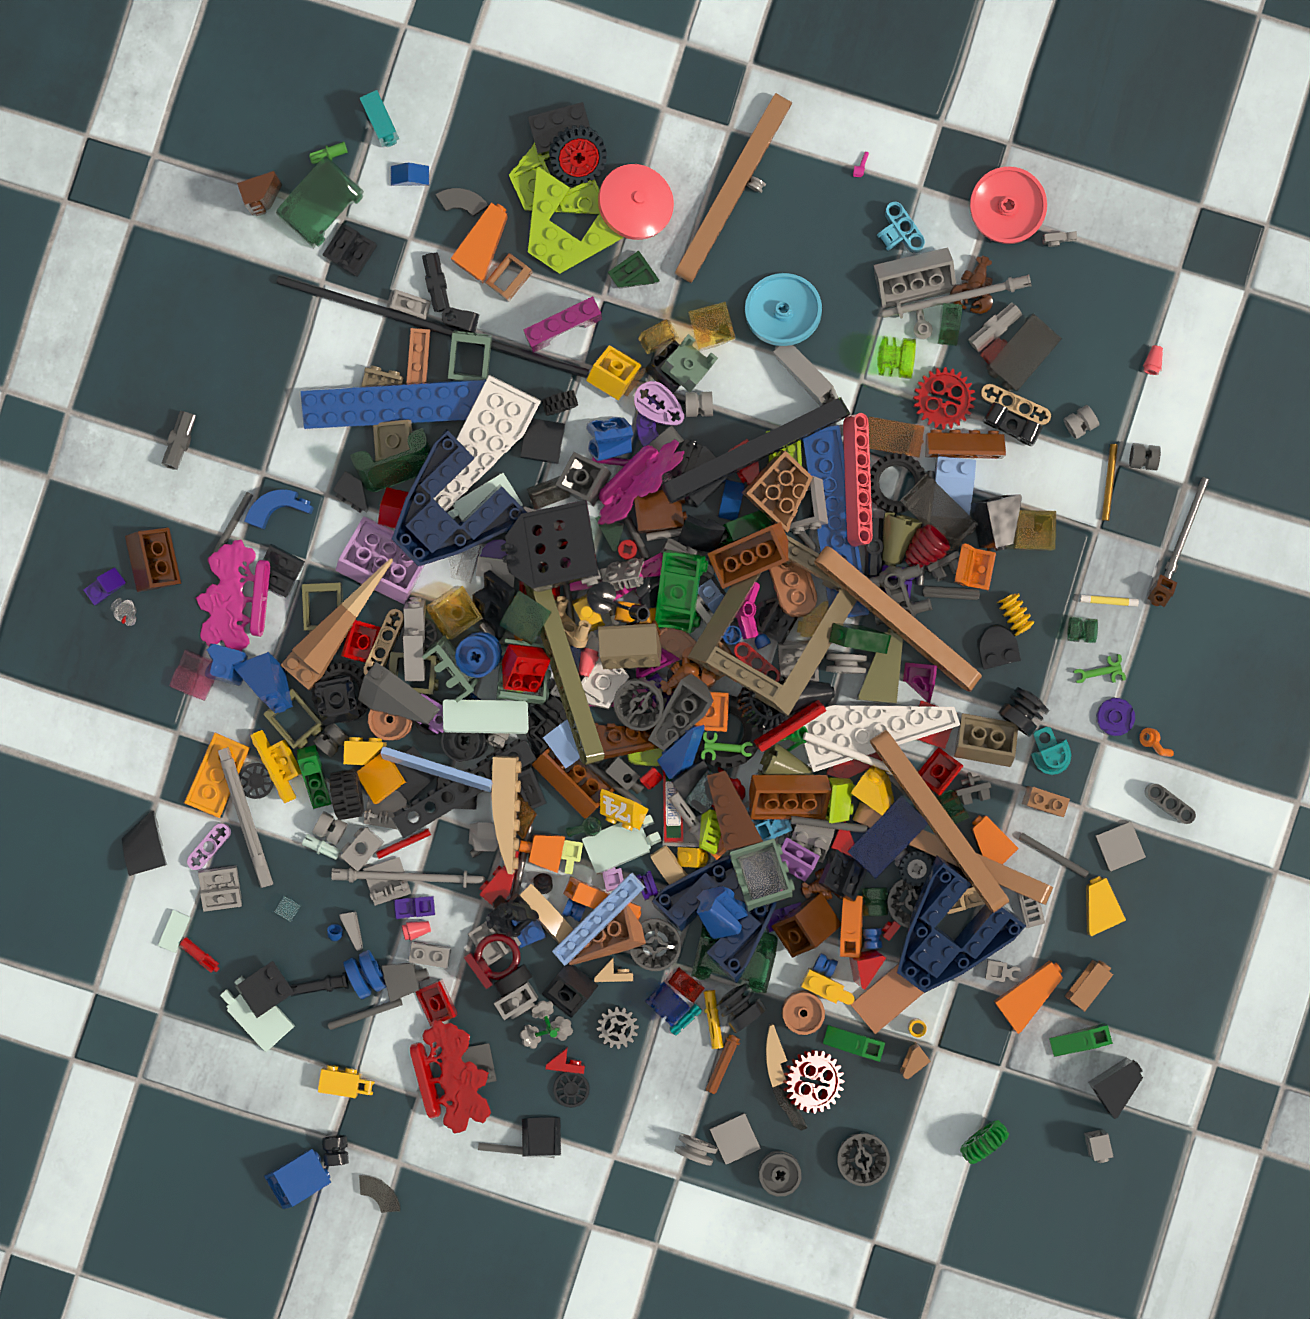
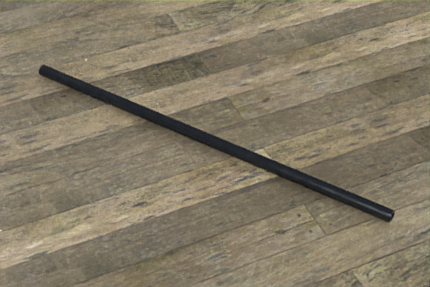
(426, 324)

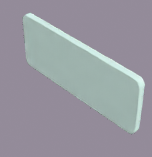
(485, 716)

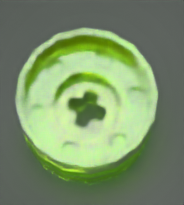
(896, 357)

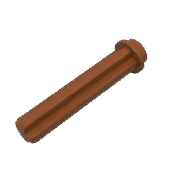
(722, 1064)

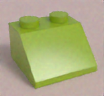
(840, 800)

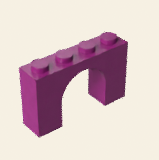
(582, 313)

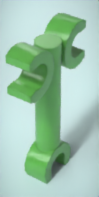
(1114, 668)
(710, 746)

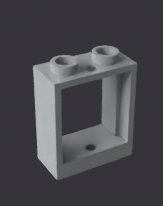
(819, 507)

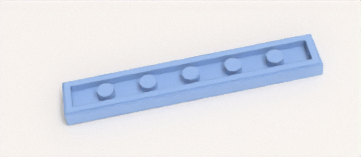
(436, 769)
(598, 919)

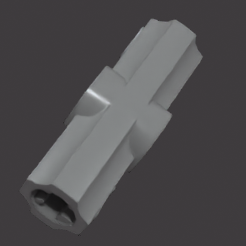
(995, 327)

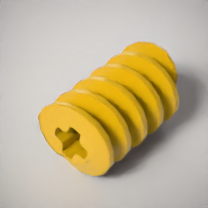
(1016, 613)

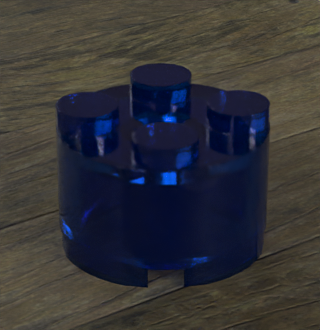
(668, 1004)

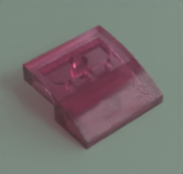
(191, 676)

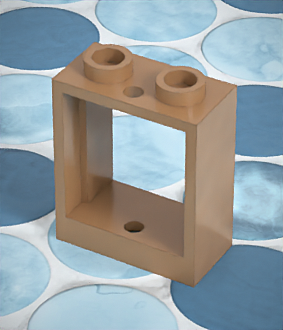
(1045, 801)
(1089, 984)

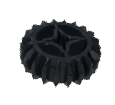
(757, 711)

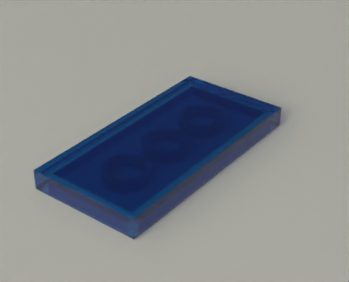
(888, 837)

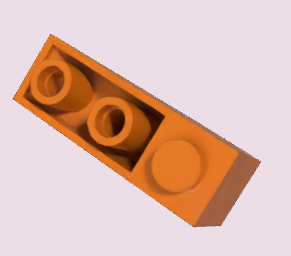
(851, 928)

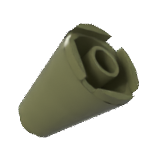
(897, 537)
(779, 761)

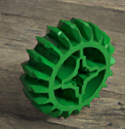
(984, 1142)

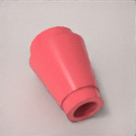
(1153, 362)
(587, 661)
(413, 930)

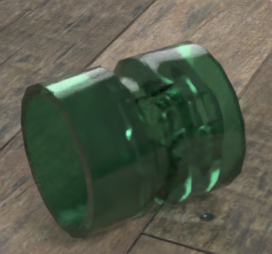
(1085, 630)
(875, 901)

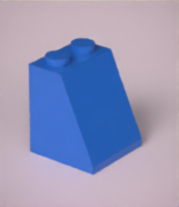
(267, 680)
(298, 1179)

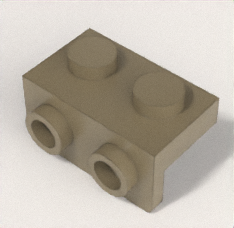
(374, 377)

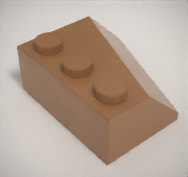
(779, 489)

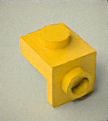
(692, 857)

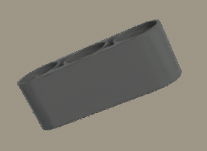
(1179, 805)

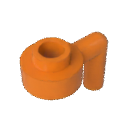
(1154, 742)

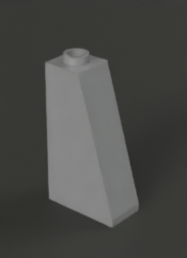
(806, 374)

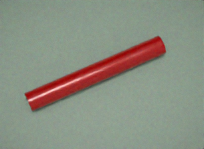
(403, 843)

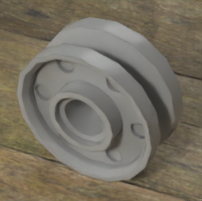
(846, 663)
(695, 1149)

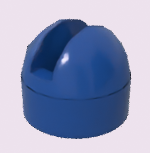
(761, 641)
(334, 932)

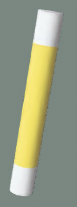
(1109, 600)

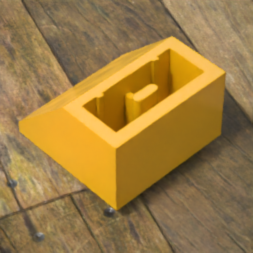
(360, 752)

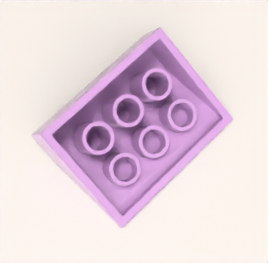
(369, 550)

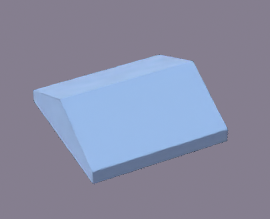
(563, 744)

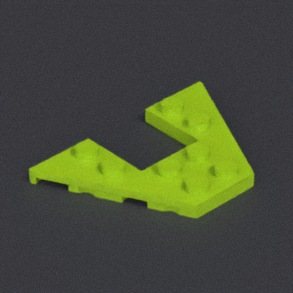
(579, 200)
(552, 243)

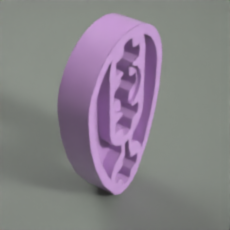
(662, 394)

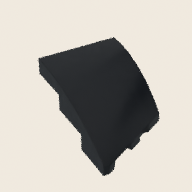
(493, 602)
(543, 720)
(143, 846)

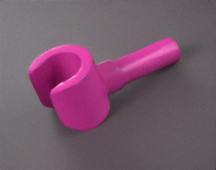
(859, 170)

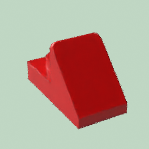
(559, 1063)

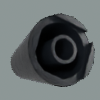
(813, 691)

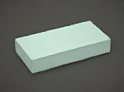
(174, 931)

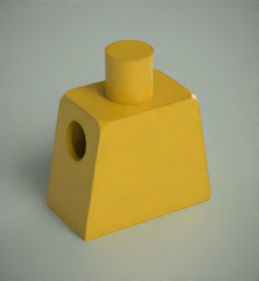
(586, 613)

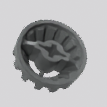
(628, 710)
(894, 904)
(673, 946)
(866, 1176)

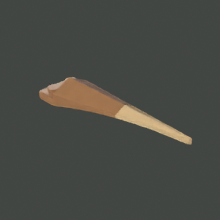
(317, 649)

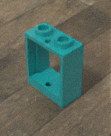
(380, 119)

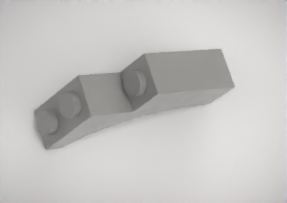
(414, 639)

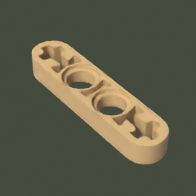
(1016, 402)
(381, 643)

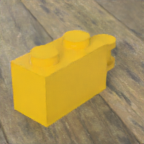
(826, 987)
(343, 1082)

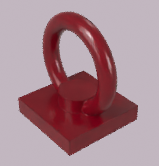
(480, 966)

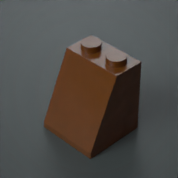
(657, 514)
(807, 925)

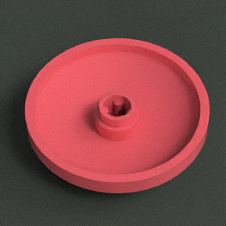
(635, 202)
(1008, 205)

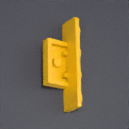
(279, 764)

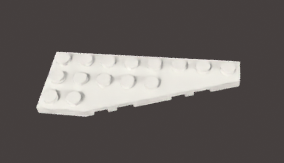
(490, 430)
(858, 724)

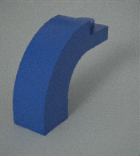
(265, 505)

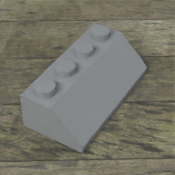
(915, 277)

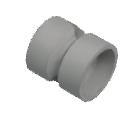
(699, 404)
(1080, 422)
(323, 825)

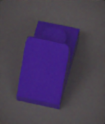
(104, 586)

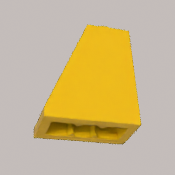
(1101, 906)

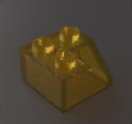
(711, 326)
(1035, 530)
(453, 612)

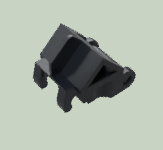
(512, 909)

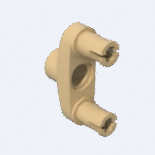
(576, 635)

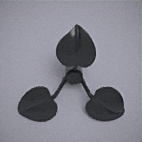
(601, 597)

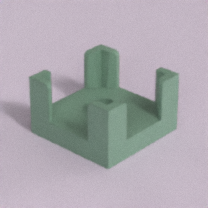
(687, 364)

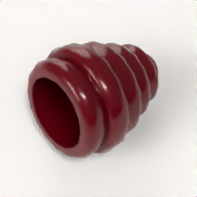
(927, 546)

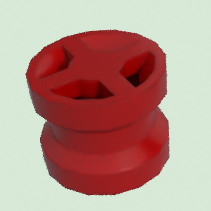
(627, 549)

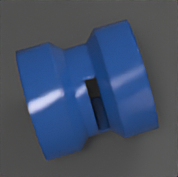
(732, 635)
(574, 910)
(872, 938)
(829, 967)

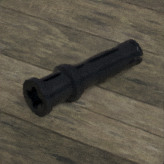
(328, 983)

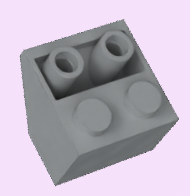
(813, 838)

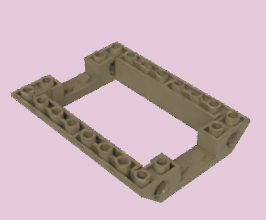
(767, 690)

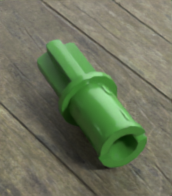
(330, 152)

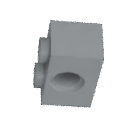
(372, 843)
(429, 954)
(1098, 1145)

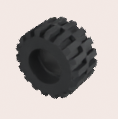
(346, 794)

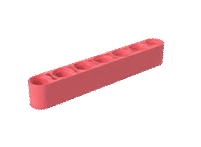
(857, 479)

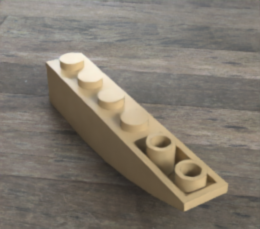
(505, 807)

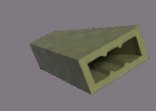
(883, 673)

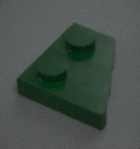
(633, 272)

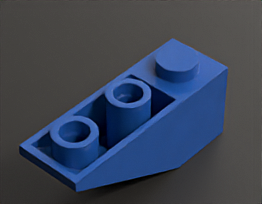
(682, 753)

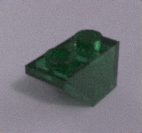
(949, 324)

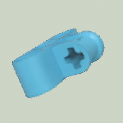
(894, 235)

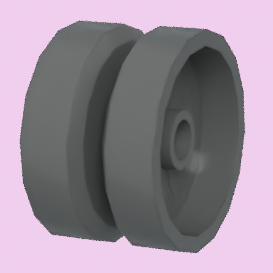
(783, 1184)

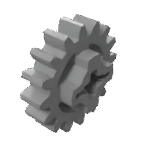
(621, 1035)

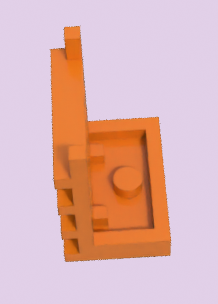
(975, 567)

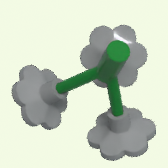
(557, 1029)

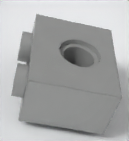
(517, 1001)

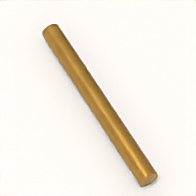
(1109, 482)

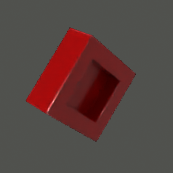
(890, 929)

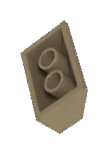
(629, 646)
(986, 740)

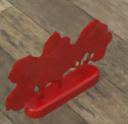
(457, 1078)

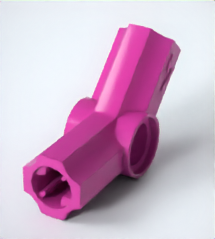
(746, 614)

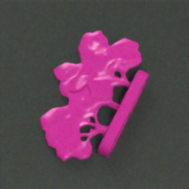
(636, 479)
(226, 600)

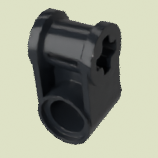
(464, 319)

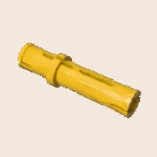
(713, 1019)

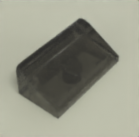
(546, 493)

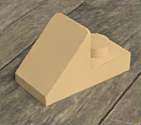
(607, 974)

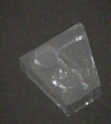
(464, 564)

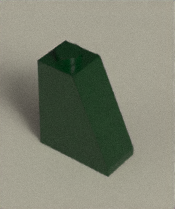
(744, 527)
(860, 638)

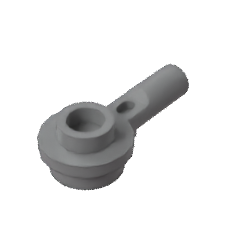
(922, 328)

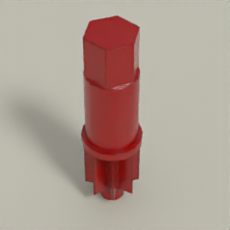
(199, 955)

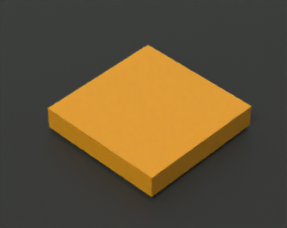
(380, 778)

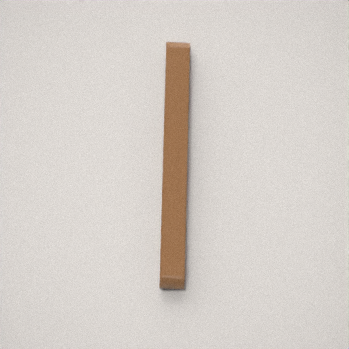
(733, 188)
(897, 618)
(939, 821)
(1002, 874)

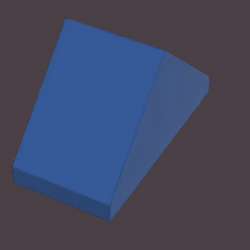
(409, 175)
(731, 500)

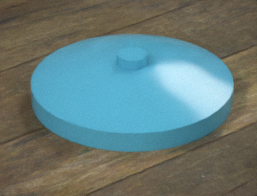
(783, 309)

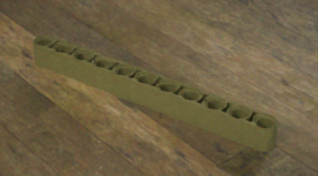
(568, 680)

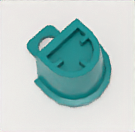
(1052, 756)

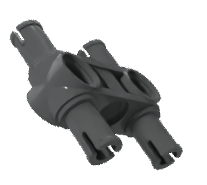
(897, 589)

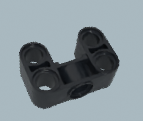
(1025, 431)

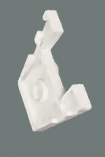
(601, 683)

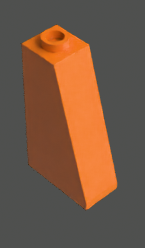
(479, 246)
(591, 895)
(1027, 996)

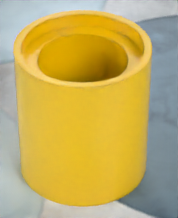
(922, 1032)

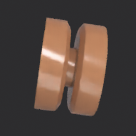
(383, 729)
(800, 1001)

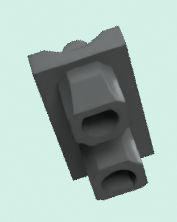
(936, 569)
(965, 793)

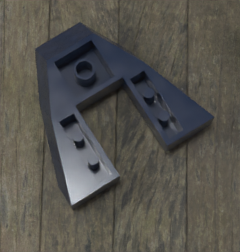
(428, 530)
(680, 906)
(933, 956)

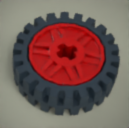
(565, 149)

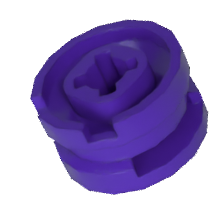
(649, 884)

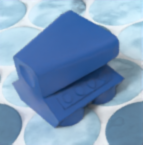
(610, 438)
(223, 664)
(720, 912)

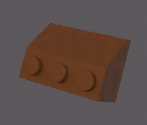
(260, 192)
(152, 559)

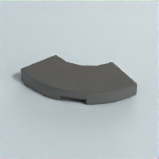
(462, 199)

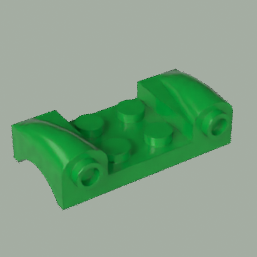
(679, 590)

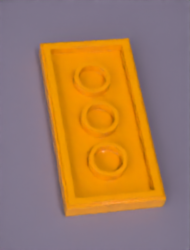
(210, 788)

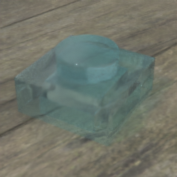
(287, 908)

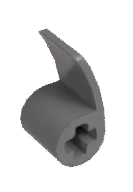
(666, 437)

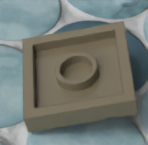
(391, 438)

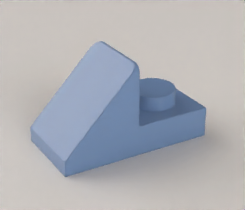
(711, 595)

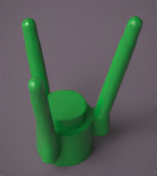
(796, 737)

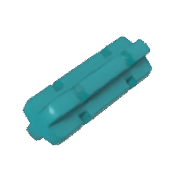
(694, 1011)

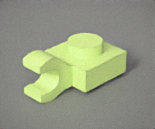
(571, 853)

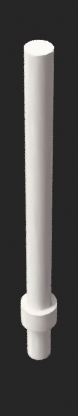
(846, 751)

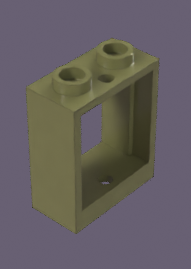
(322, 587)
(433, 682)
(302, 741)

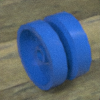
(468, 650)
(364, 974)

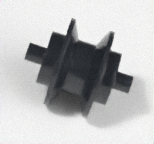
(543, 883)

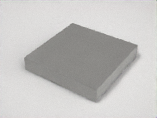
(1120, 846)
(735, 1138)

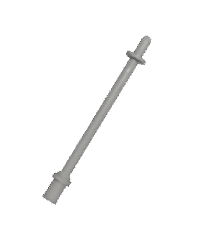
(1010, 285)
(351, 875)

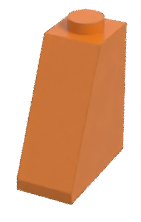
(991, 840)

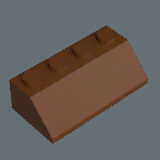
(965, 444)
(750, 555)
(575, 783)
(789, 796)

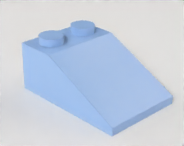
(957, 479)

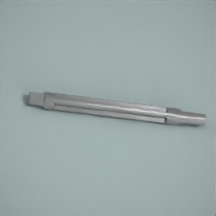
(245, 818)

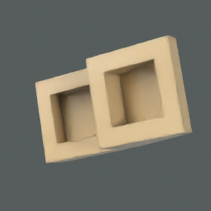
(668, 865)
(967, 900)

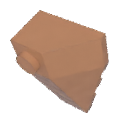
(618, 936)

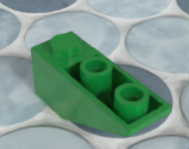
(313, 776)
(1081, 1040)
(854, 1043)

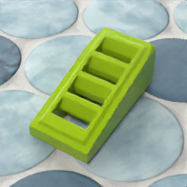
(709, 819)

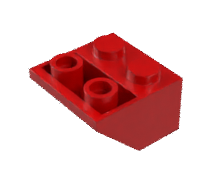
(524, 668)

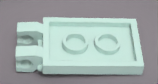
(469, 502)
(619, 845)
(265, 1029)

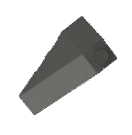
(389, 694)
(686, 708)

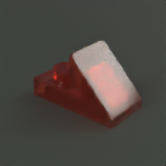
(686, 985)

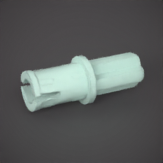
(321, 847)

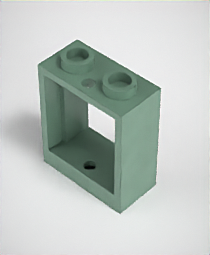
(471, 338)

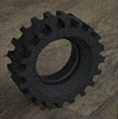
(733, 759)

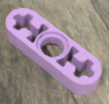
(203, 860)

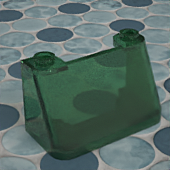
(319, 201)
(395, 468)
(757, 971)

